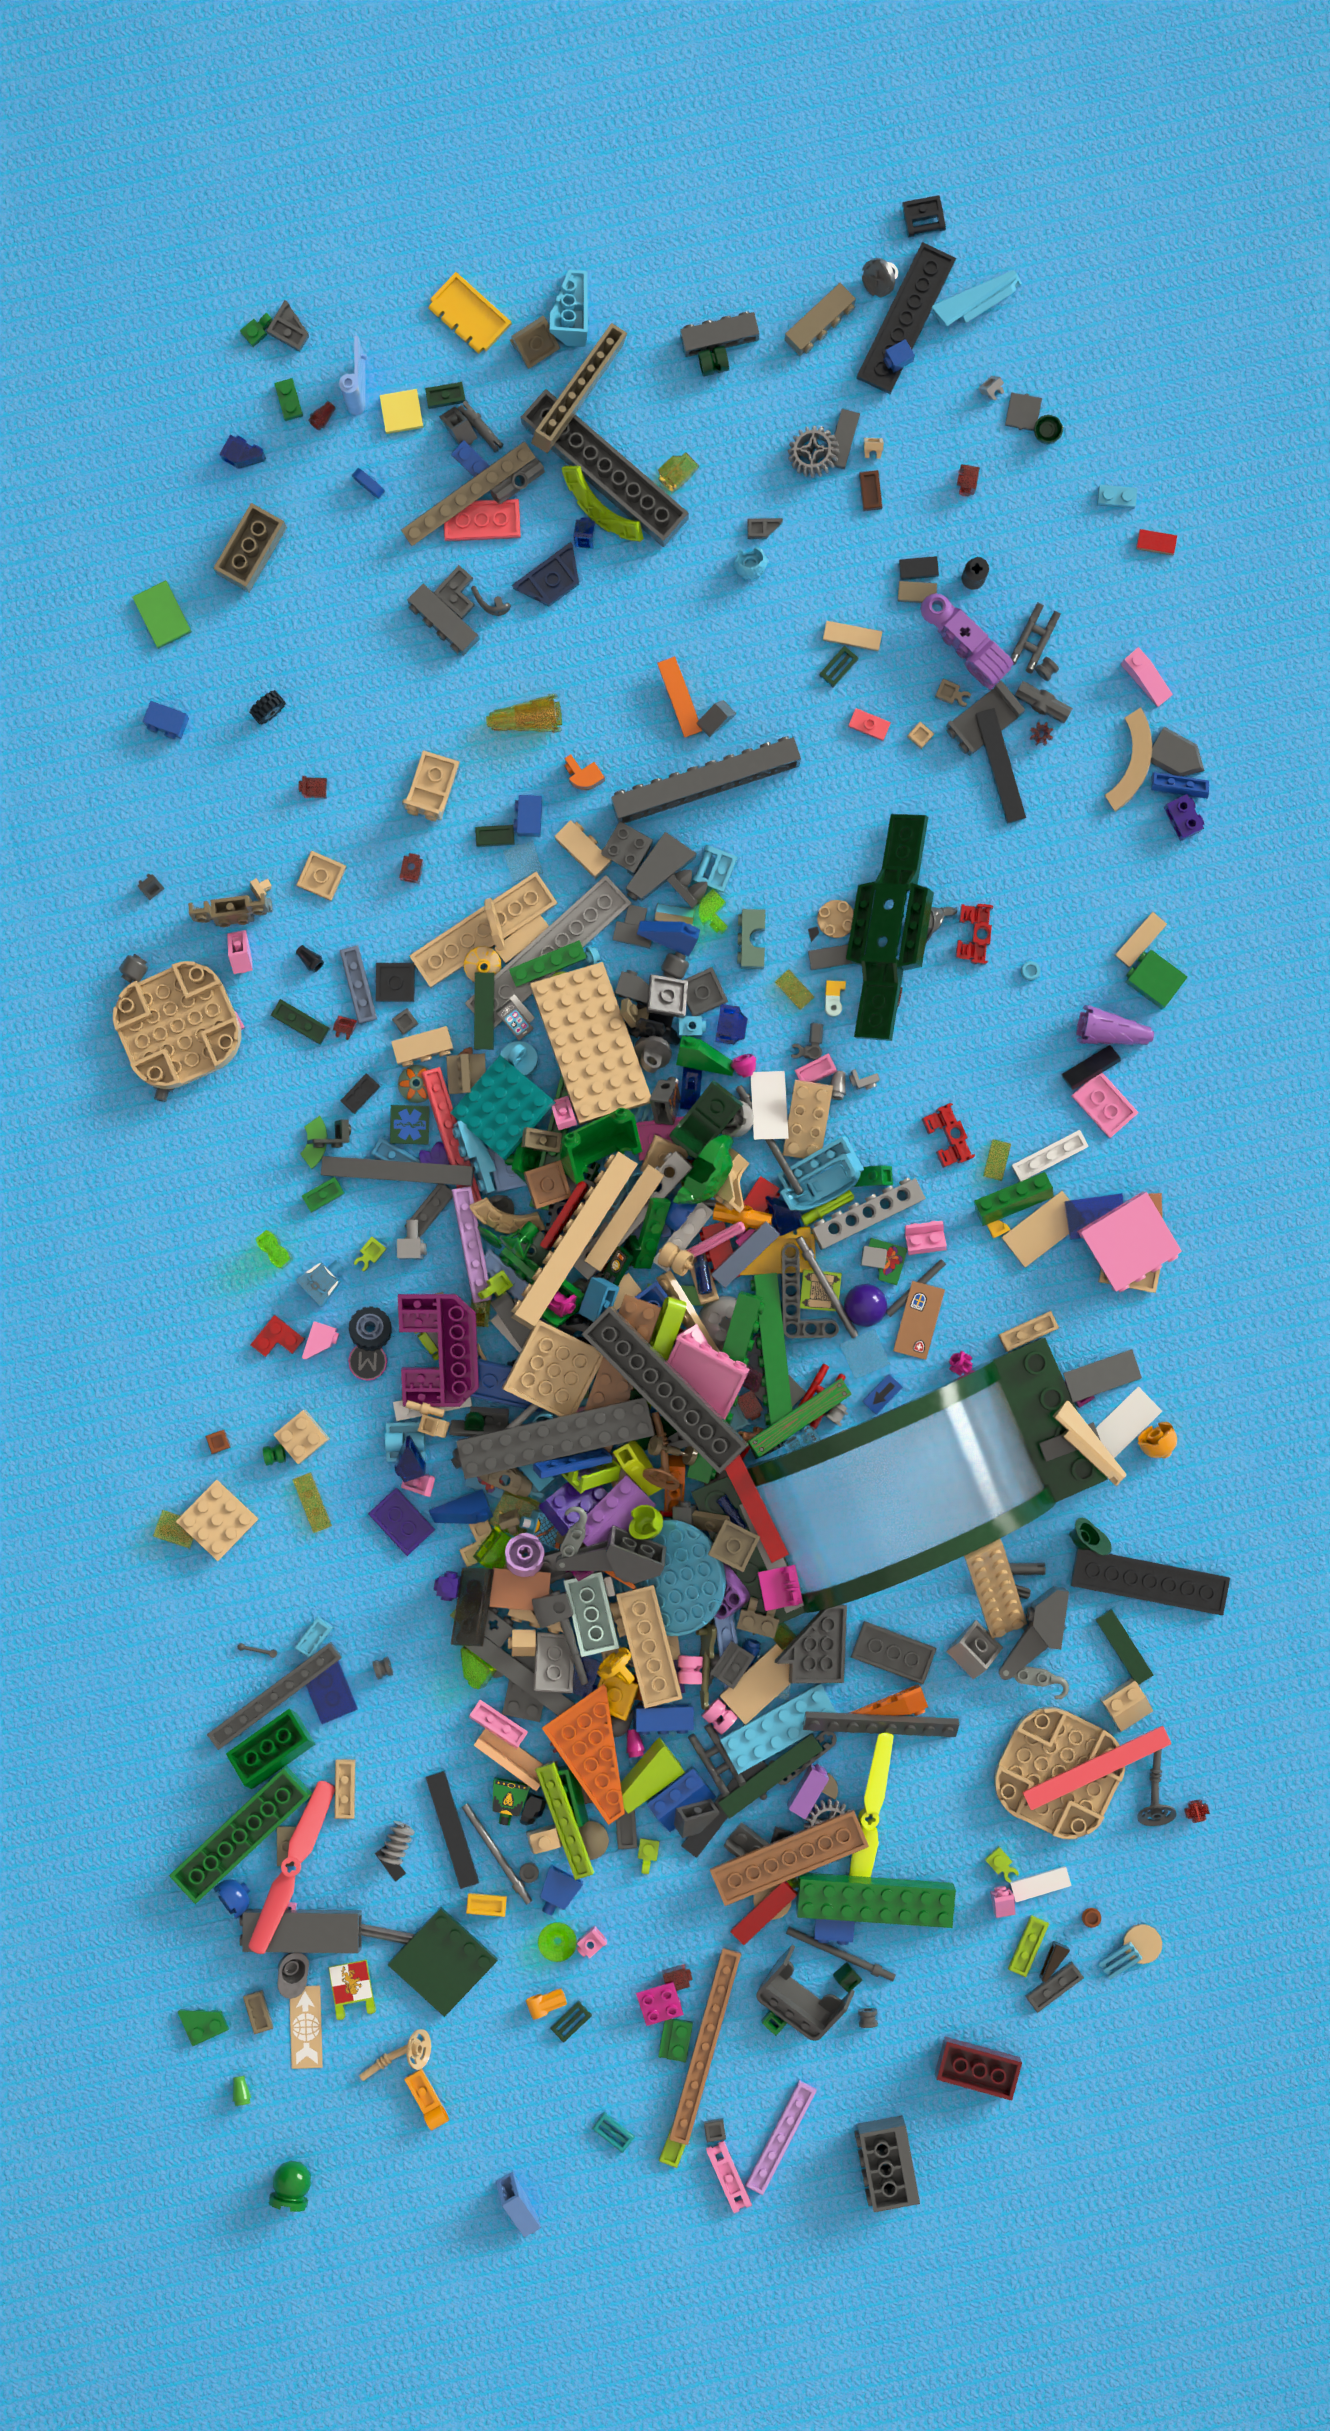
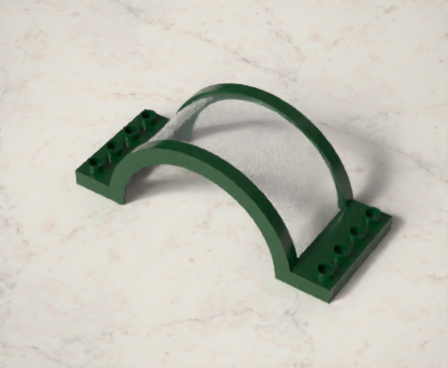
(915, 1483)

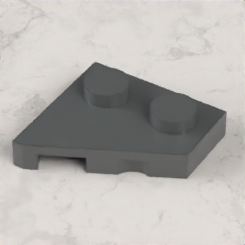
(288, 328)

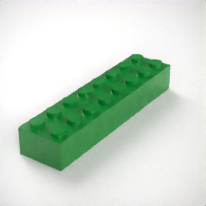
(240, 1834)
(875, 1900)

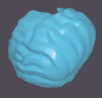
(751, 564)

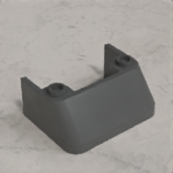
(797, 2004)

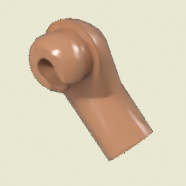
(748, 1435)

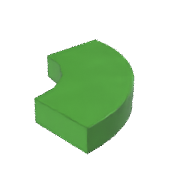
(315, 1130)

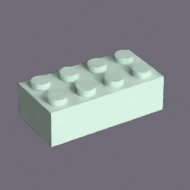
(592, 1614)

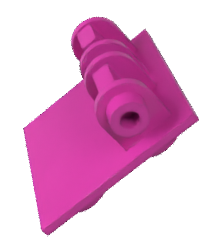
(780, 1587)
(659, 2003)

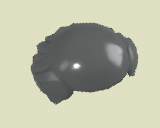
(503, 1203)

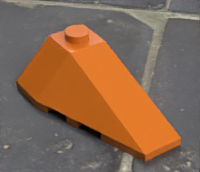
(901, 1703)

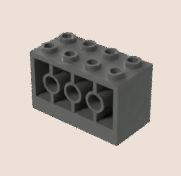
(898, 2163)

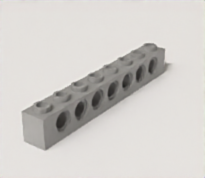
(681, 1167)

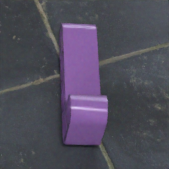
(730, 1601)

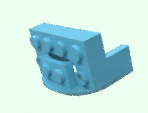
(827, 1184)

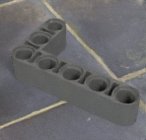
(795, 1300)

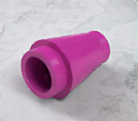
(634, 1744)

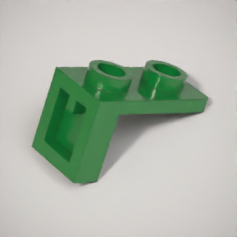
(875, 1176)

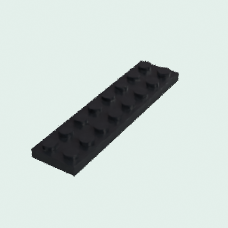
(907, 314)
(1150, 1581)

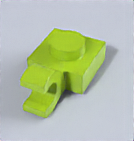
(497, 1284)
(647, 1851)

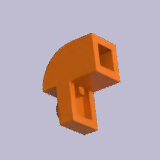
(586, 778)

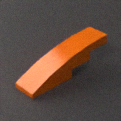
(679, 696)

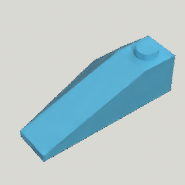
(570, 312)

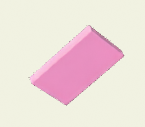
(1104, 1104)

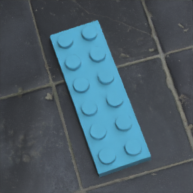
(774, 1729)

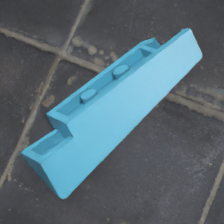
(976, 300)

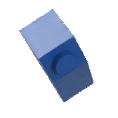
(673, 935)
(464, 1510)

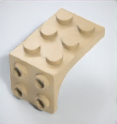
(431, 786)

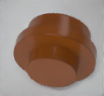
(1091, 1917)

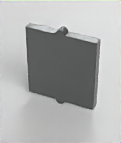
(1023, 411)

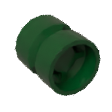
(713, 361)

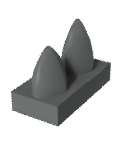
(691, 894)

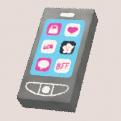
(514, 1019)

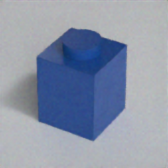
(899, 356)

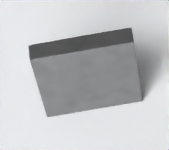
(667, 996)

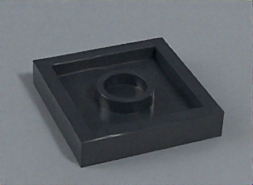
(395, 982)

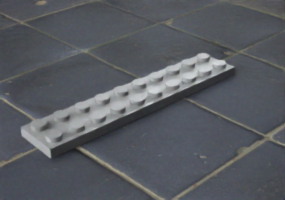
(580, 922)

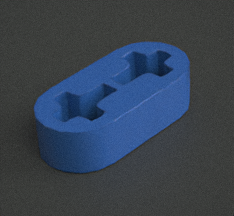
(368, 483)

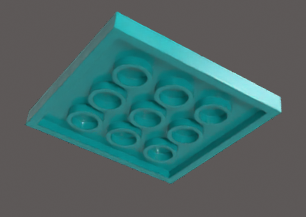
(502, 1107)

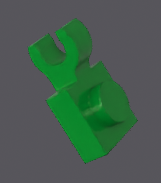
(254, 331)

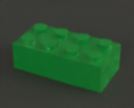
(270, 1749)

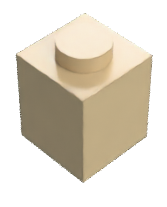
(522, 1642)

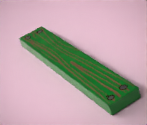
(799, 1417)

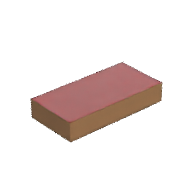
(1156, 542)

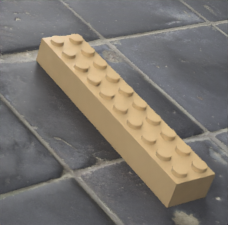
(572, 1243)

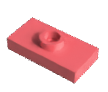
(869, 724)

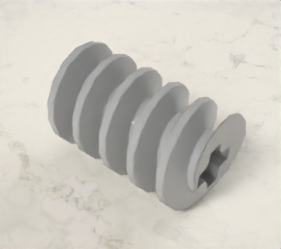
(398, 1843)

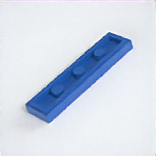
(572, 1463)

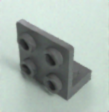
(627, 847)

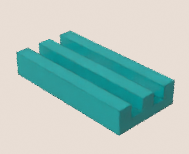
(600, 2121)

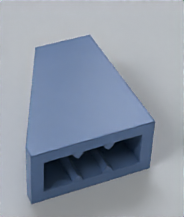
(517, 2205)

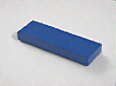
(1180, 785)

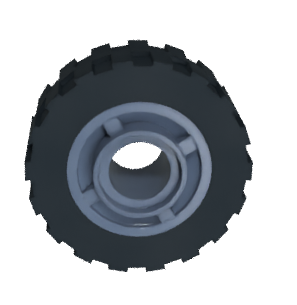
(367, 1317)

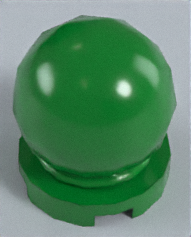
(290, 2185)

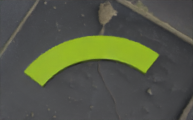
(595, 510)

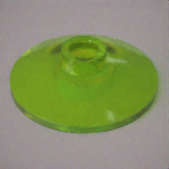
(553, 1951)

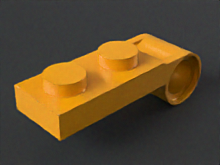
(427, 2099)

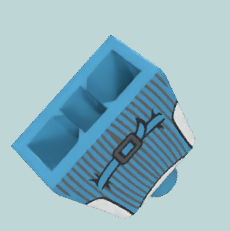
(320, 1281)

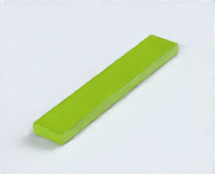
(564, 1821)

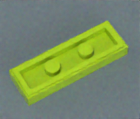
(1028, 1946)

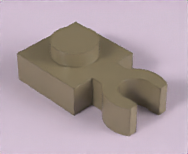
(949, 692)

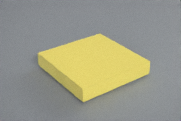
(401, 411)

